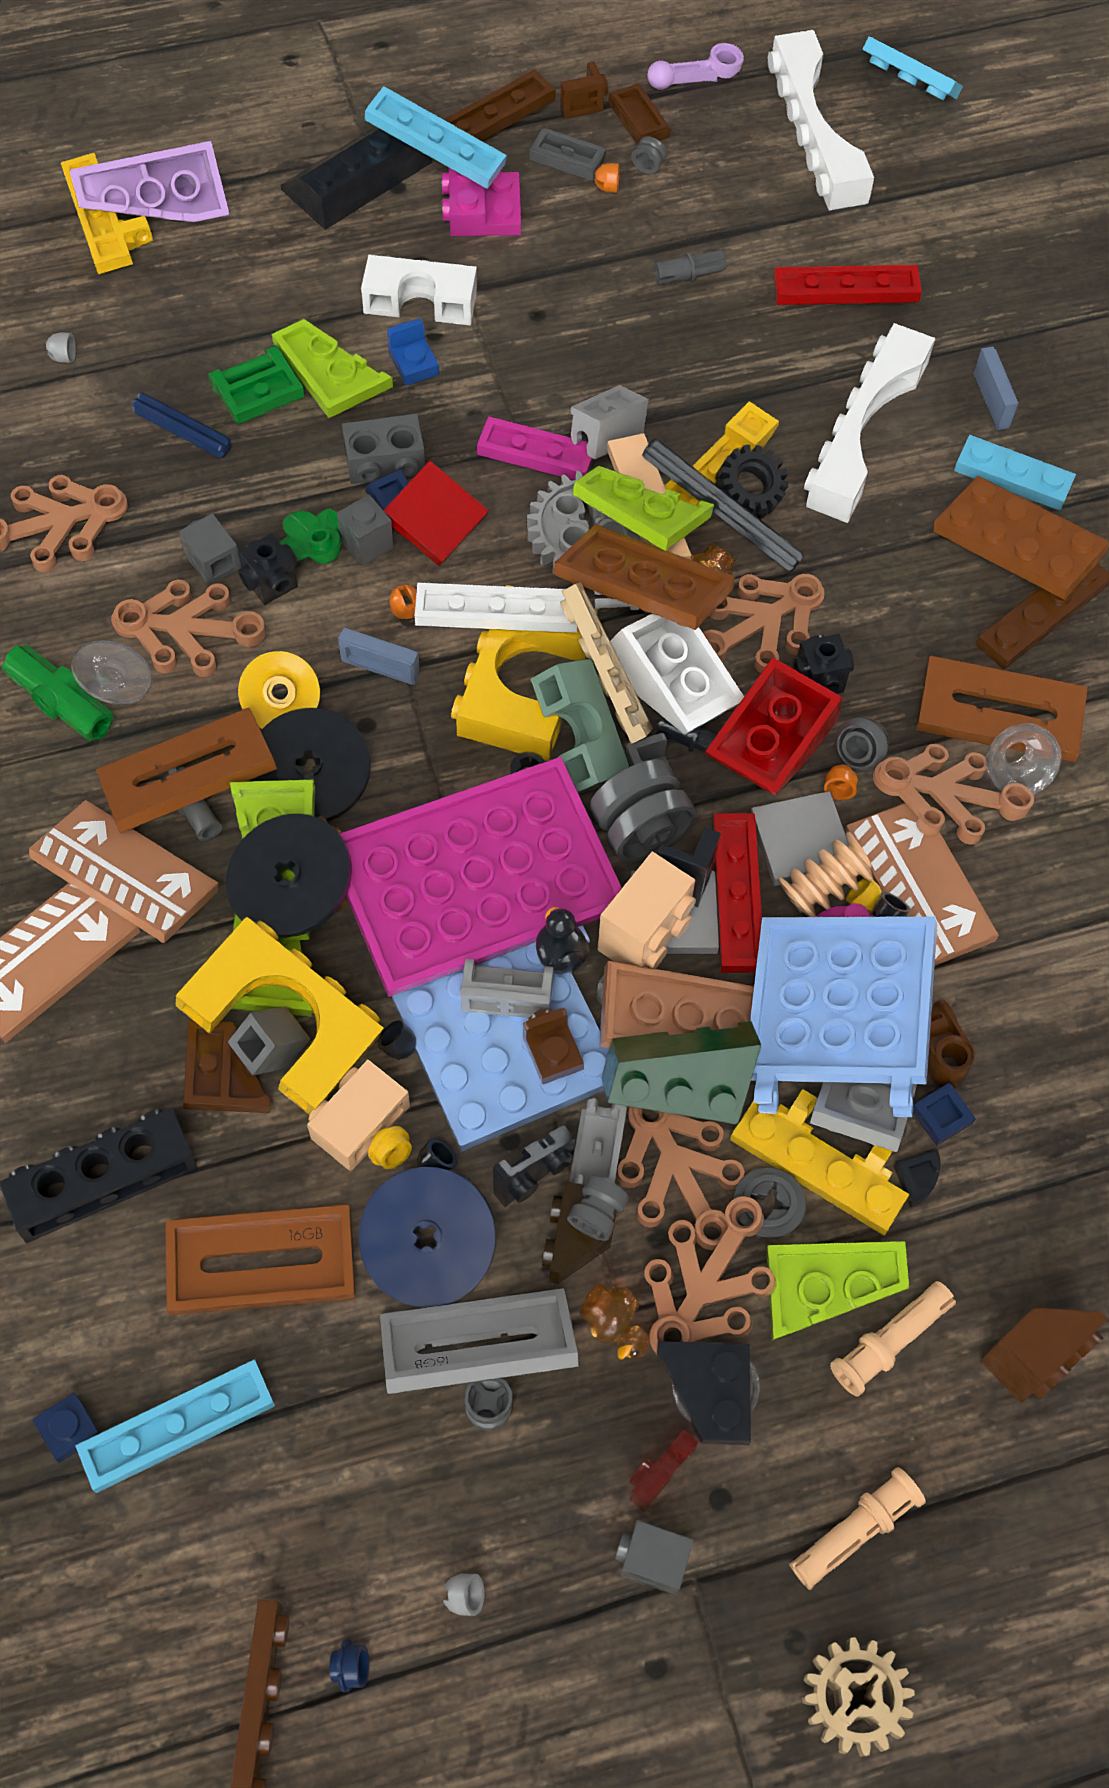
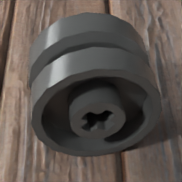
(643, 810)

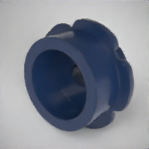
(349, 1666)

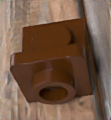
(583, 94)
(551, 1045)

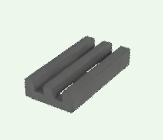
(565, 156)

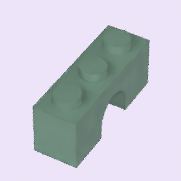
(576, 696)

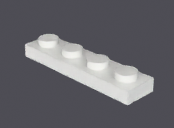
(491, 607)

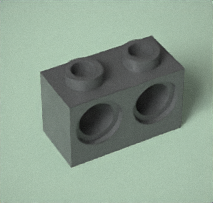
(382, 447)

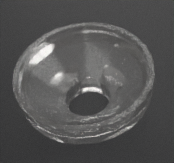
(1037, 765)

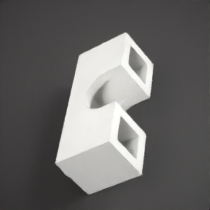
(393, 281)

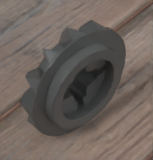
(788, 1196)

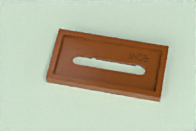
(949, 718)
(138, 805)
(201, 1238)

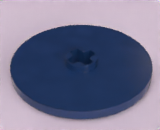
(463, 1233)

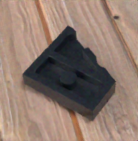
(712, 1387)

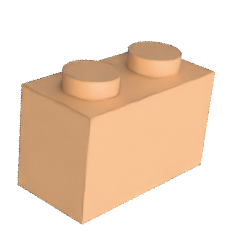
(359, 1110)

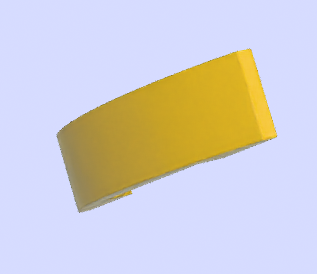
(747, 427)

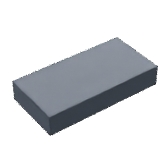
(995, 388)
(379, 656)

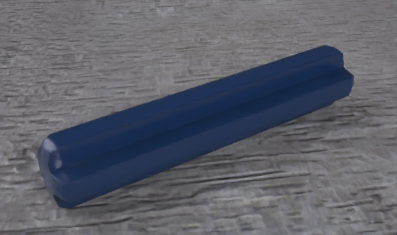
(181, 425)

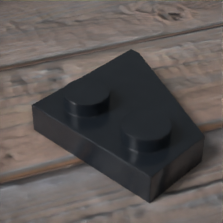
(543, 1156)

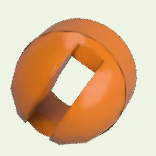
(608, 177)
(397, 603)
(841, 782)

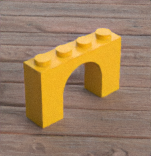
(495, 713)
(256, 960)

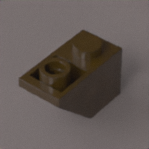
(571, 1247)

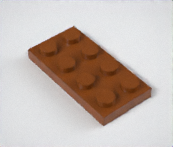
(1021, 537)
(644, 576)

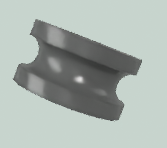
(648, 155)

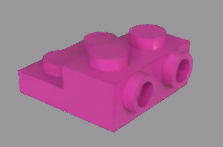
(481, 210)

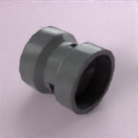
(596, 1212)
(485, 1396)

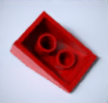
(776, 727)

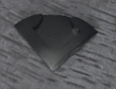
(918, 1175)

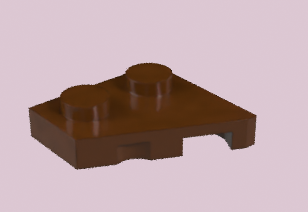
(216, 1074)

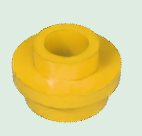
(390, 1147)

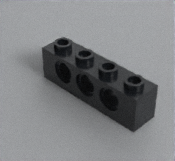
(82, 1196)

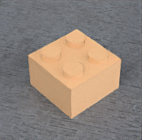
(647, 914)

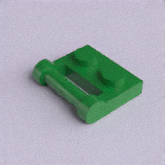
(257, 385)

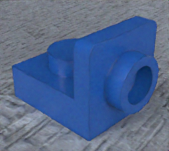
(411, 352)

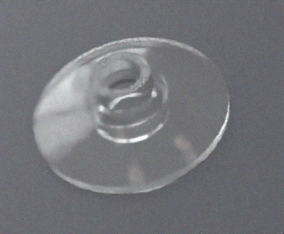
(111, 672)

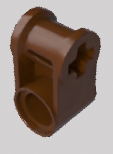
(948, 1041)

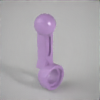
(663, 74)

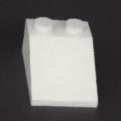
(676, 672)

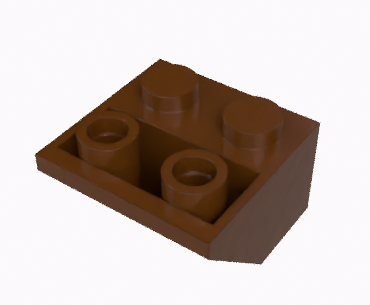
(1043, 1349)

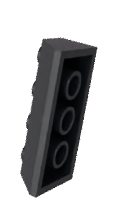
(354, 176)

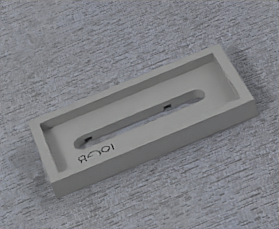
(536, 1313)

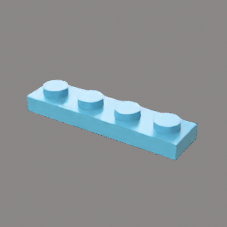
(435, 137)
(174, 1426)

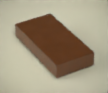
(638, 113)

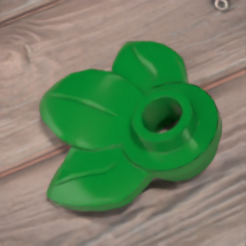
(313, 535)

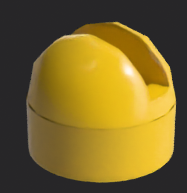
(865, 895)

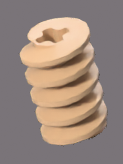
(828, 876)

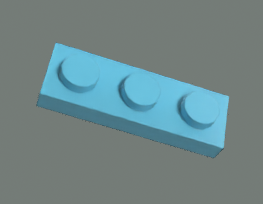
(911, 69)
(1015, 472)

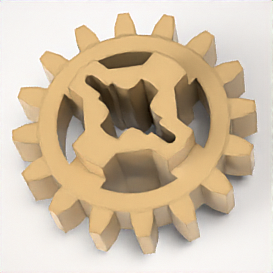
(876, 1712)

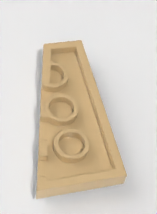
(611, 672)

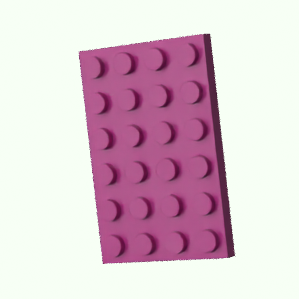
(475, 874)

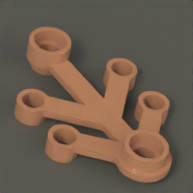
(61, 518)
(767, 615)
(183, 624)
(901, 779)
(678, 1163)
(703, 1285)

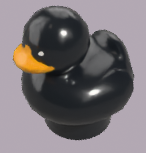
(561, 942)

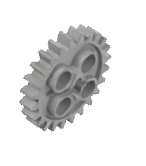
(553, 530)

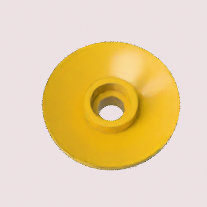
(264, 673)

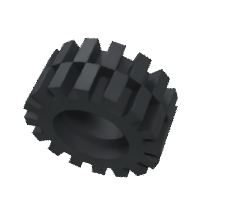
(764, 469)

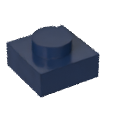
(387, 488)
(943, 1114)
(65, 1427)

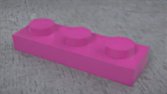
(533, 448)

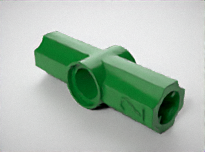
(57, 692)

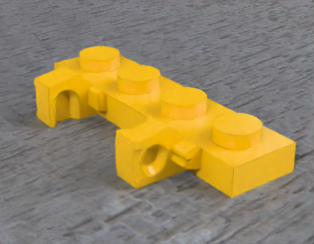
(106, 235)
(850, 1184)

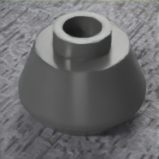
(861, 743)

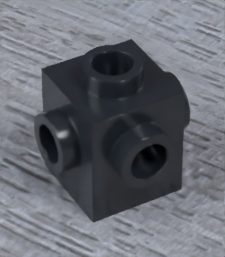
(268, 568)
(825, 661)

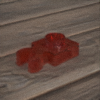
(652, 1478)

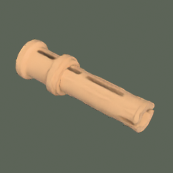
(879, 1349)
(874, 1515)

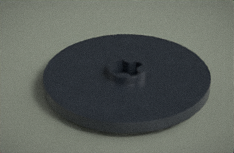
(336, 749)
(308, 850)

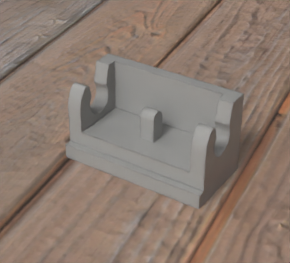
(608, 417)
(505, 990)
(598, 1142)

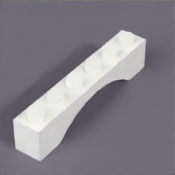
(839, 167)
(842, 473)

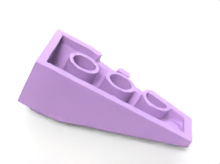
(161, 184)

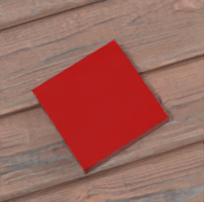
(435, 513)

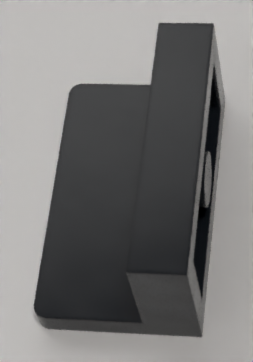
(696, 866)

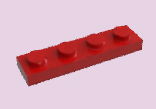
(847, 284)
(737, 892)

